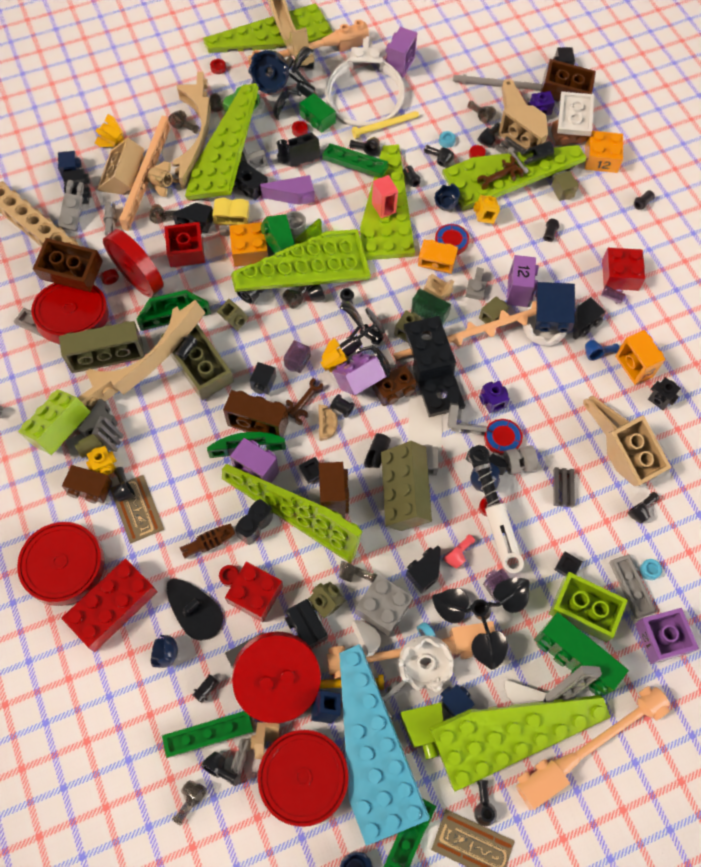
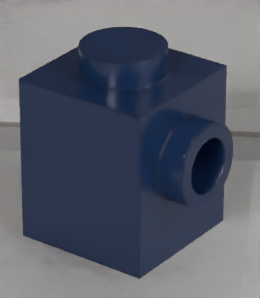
(68, 161)
(456, 700)
(326, 707)

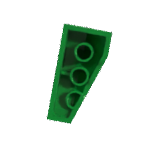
(277, 233)

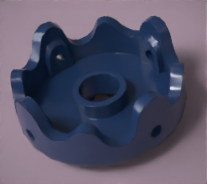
(258, 71)

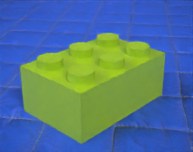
(54, 421)
(589, 607)

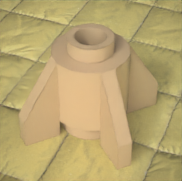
(161, 178)

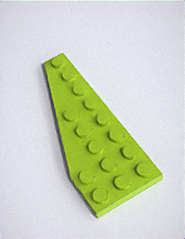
(265, 33)
(220, 159)
(465, 173)
(390, 235)
(319, 260)
(307, 516)
(495, 737)

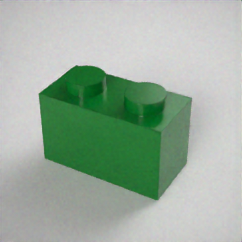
(317, 113)

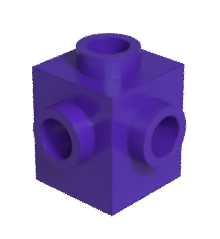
(543, 101)
(494, 396)

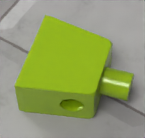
(417, 726)

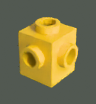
(486, 209)
(101, 460)

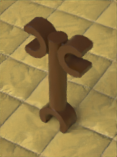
(508, 168)
(296, 411)

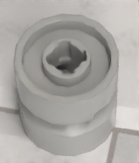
(296, 222)
(520, 460)

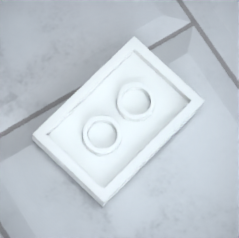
(575, 114)

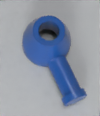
(595, 350)

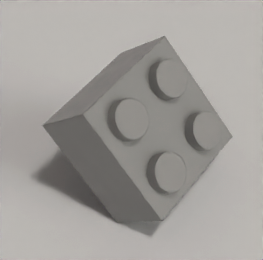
(383, 605)

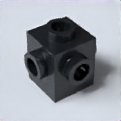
(664, 393)

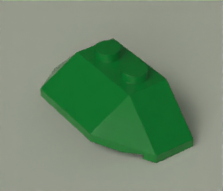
(159, 309)

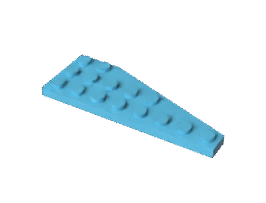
(378, 773)

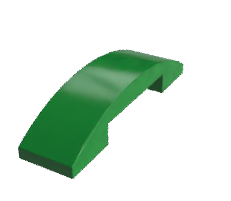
(220, 447)
(407, 842)

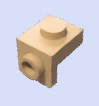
(438, 287)
(264, 732)

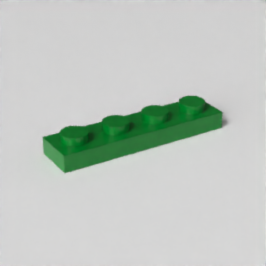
(355, 160)
(207, 734)

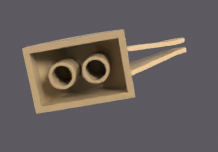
(521, 122)
(629, 444)

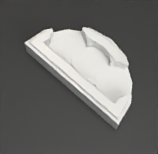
(367, 636)
(522, 694)

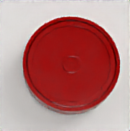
(133, 262)
(68, 310)
(60, 563)
(276, 677)
(303, 778)

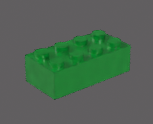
(576, 649)

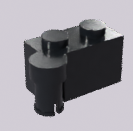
(298, 150)

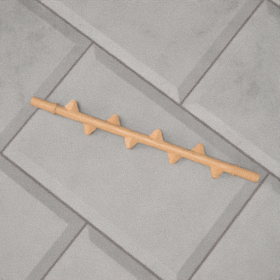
(489, 328)

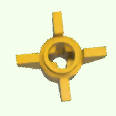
(110, 133)
(333, 356)

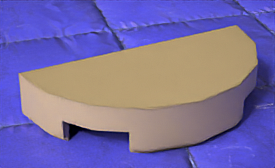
(327, 422)

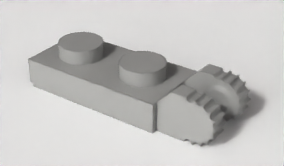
(71, 207)

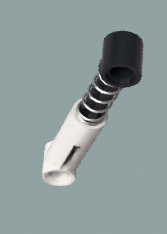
(496, 512)

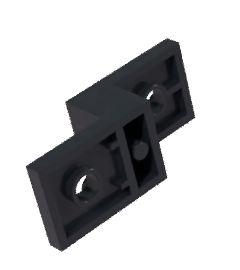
(433, 365)

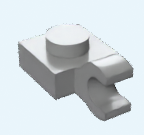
(476, 286)

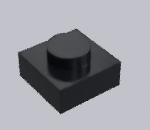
(310, 470)
(568, 563)

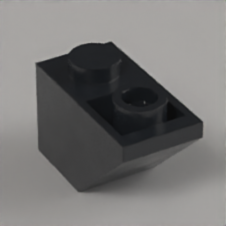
(195, 213)
(587, 315)
(426, 570)

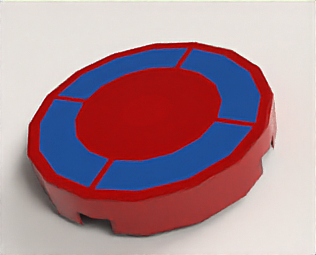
(453, 235)
(502, 436)

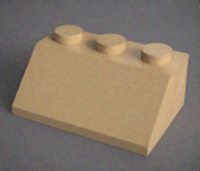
(121, 168)

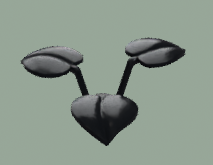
(304, 87)
(353, 342)
(490, 647)

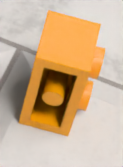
(437, 256)

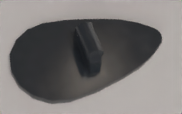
(194, 610)

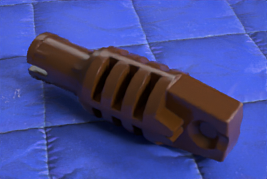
(208, 540)

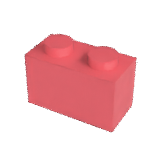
(384, 196)

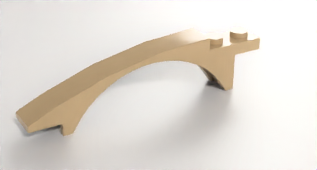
(292, 38)
(198, 99)
(108, 383)

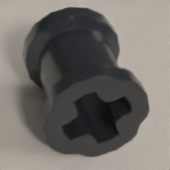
(342, 405)

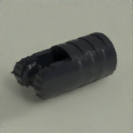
(539, 152)
(379, 444)

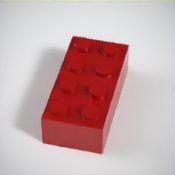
(109, 605)

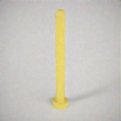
(356, 132)

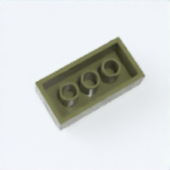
(101, 346)
(204, 366)
(406, 486)

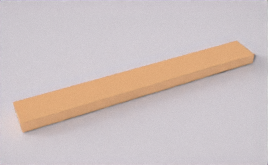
(141, 181)

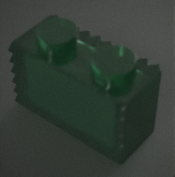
(429, 305)

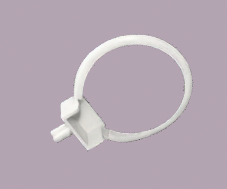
(365, 55)

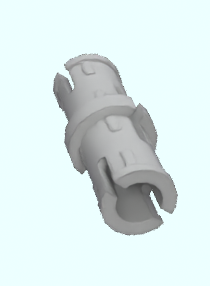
(109, 218)

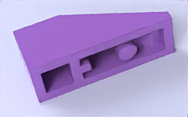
(293, 190)

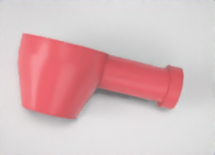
(456, 557)

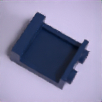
(555, 307)

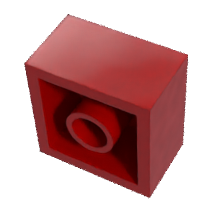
(184, 244)
(623, 268)
(254, 591)

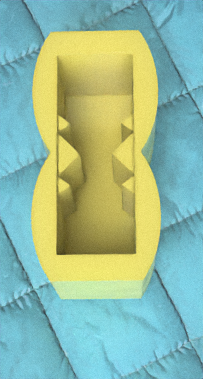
(230, 211)

